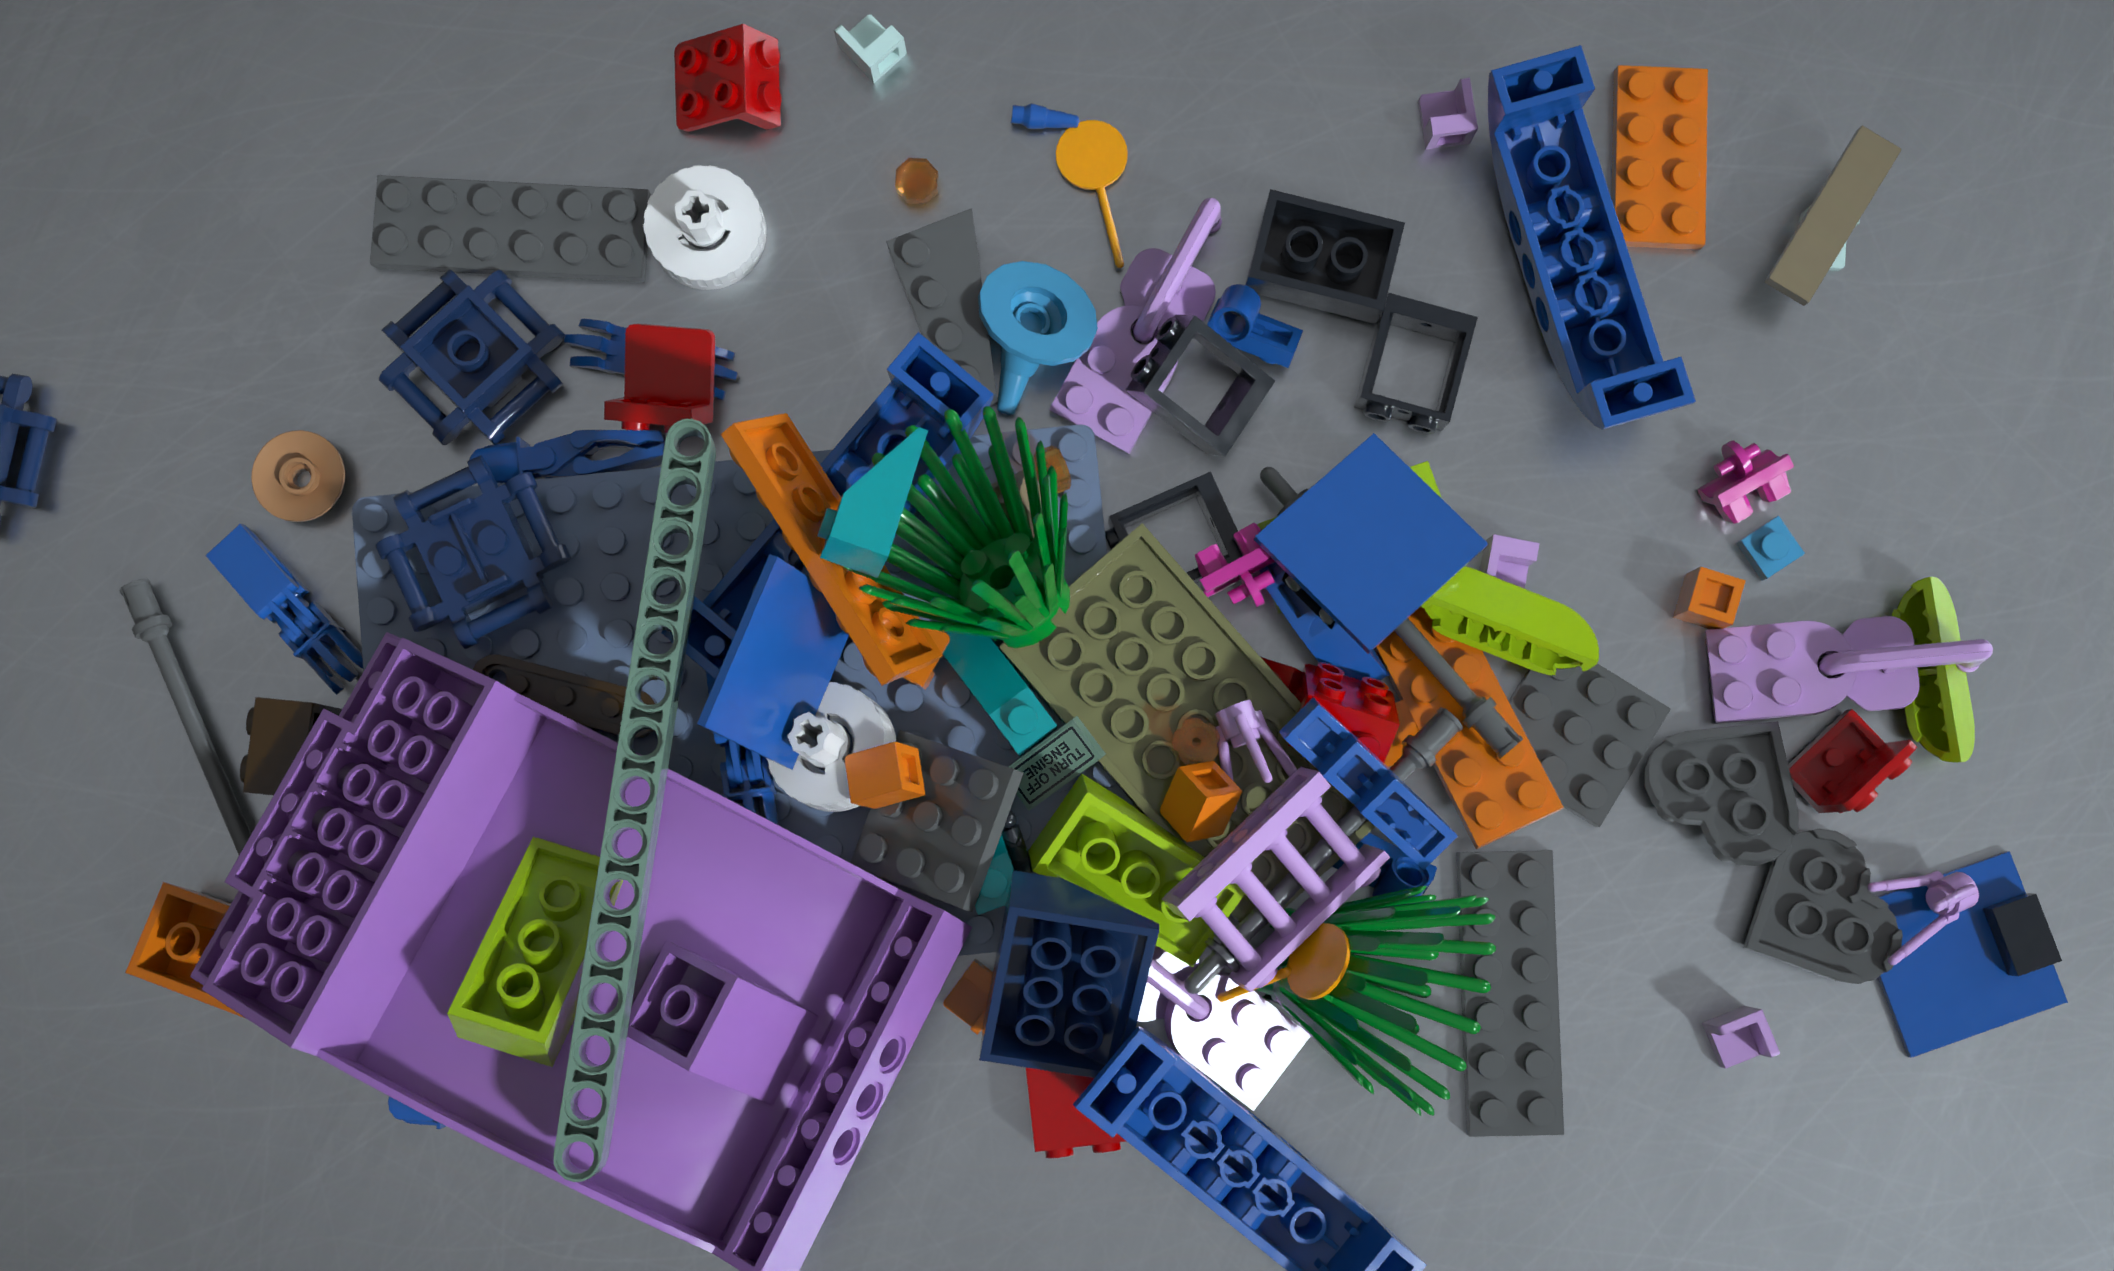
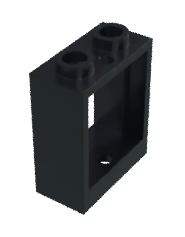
(1427, 320)
(1235, 407)
(1210, 501)

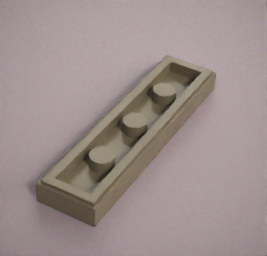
(1833, 215)

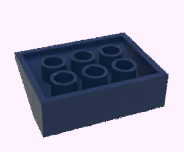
(1065, 977)

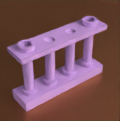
(1232, 864)

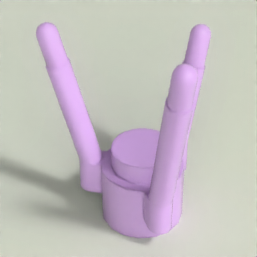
(1242, 726)
(1945, 897)

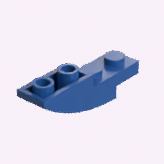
(1325, 644)

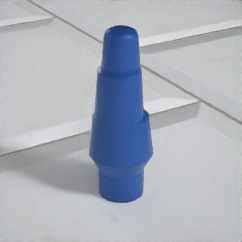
(1040, 117)

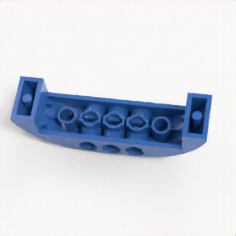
(1574, 244)
(919, 393)
(1236, 1163)

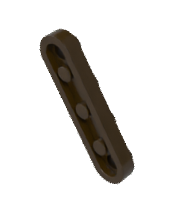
(569, 694)

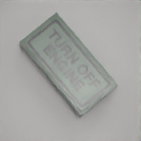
(1056, 762)

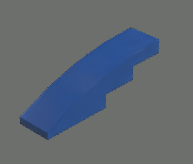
(1368, 783)

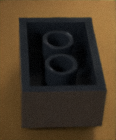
(1324, 256)

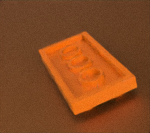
(1660, 155)

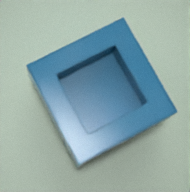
(1770, 548)

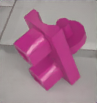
(1742, 473)
(1219, 574)

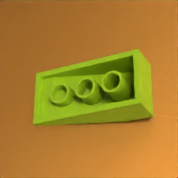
(1125, 859)
(532, 958)

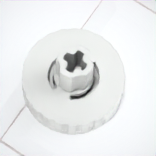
(728, 207)
(829, 788)

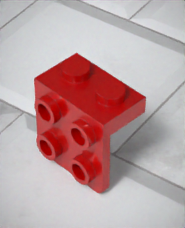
(728, 79)
(665, 377)
(1360, 705)
(1847, 765)

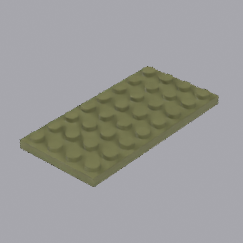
(1141, 660)

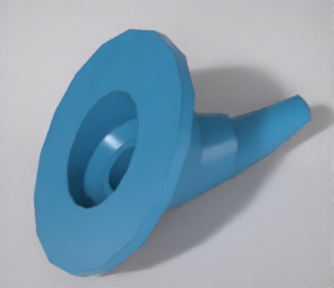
(1036, 320)

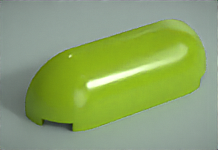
(1512, 623)
(1942, 710)

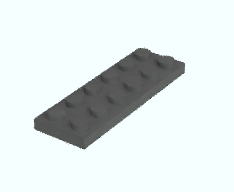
(509, 228)
(1516, 1055)

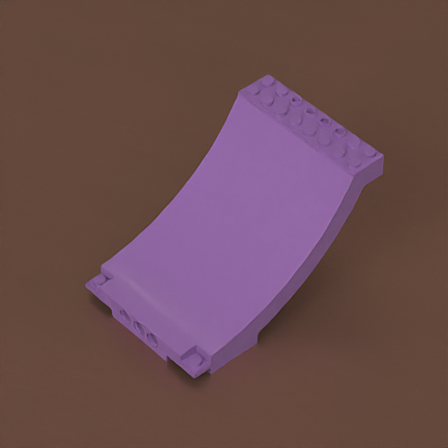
(764, 981)

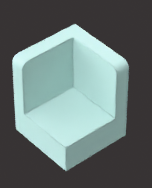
(871, 46)

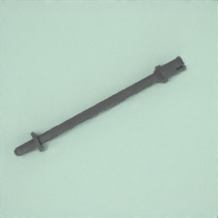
(153, 628)
(1476, 709)
(1417, 752)

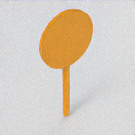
(1092, 160)
(1312, 967)

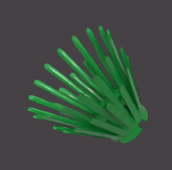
(1004, 580)
(1362, 995)

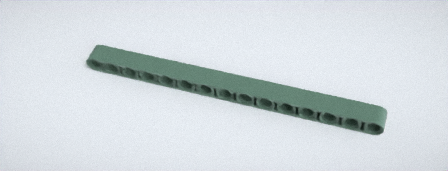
(620, 817)

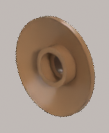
(277, 474)

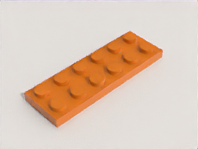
(797, 495)
(1487, 792)

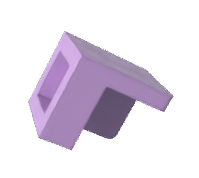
(1448, 116)
(1509, 558)
(1740, 1036)

